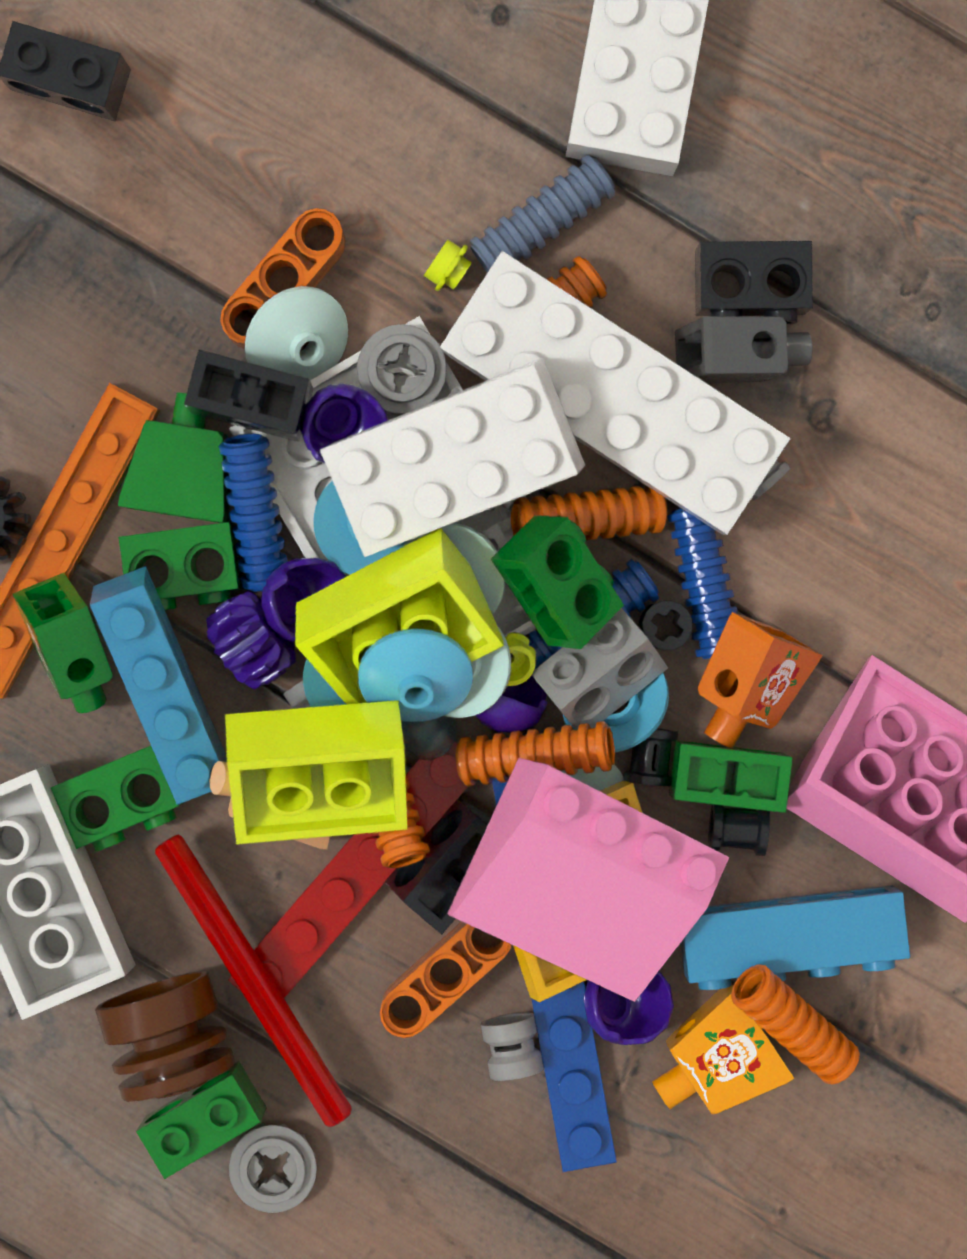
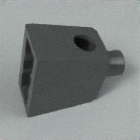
(740, 348)

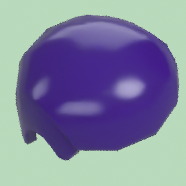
(336, 414)
(291, 584)
(517, 708)
(628, 1021)

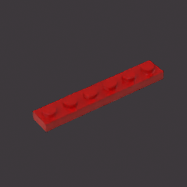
(350, 881)

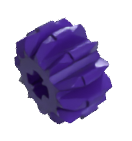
(248, 642)

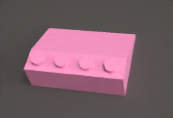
(893, 783)
(585, 880)

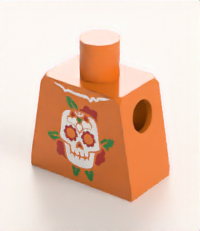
(753, 677)

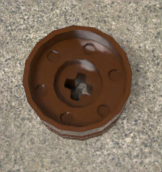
(167, 1044)

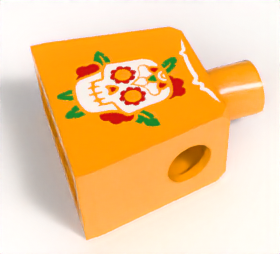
(720, 1058)

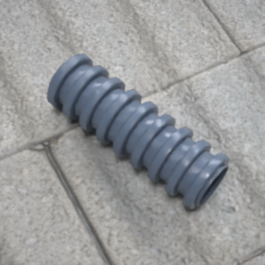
(546, 213)

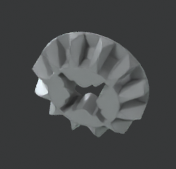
(386, 348)
(274, 1193)

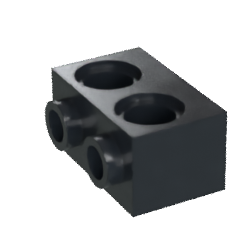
(64, 71)
(751, 265)
(434, 881)

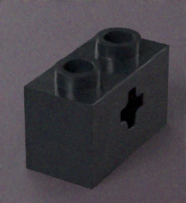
(248, 395)

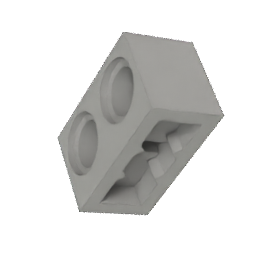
(601, 675)

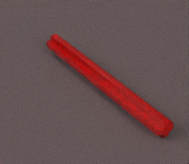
(253, 980)

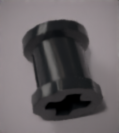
(681, 620)
(652, 759)
(739, 829)

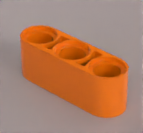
(287, 252)
(431, 994)

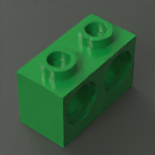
(180, 552)
(562, 593)
(730, 776)
(116, 787)
(201, 1120)

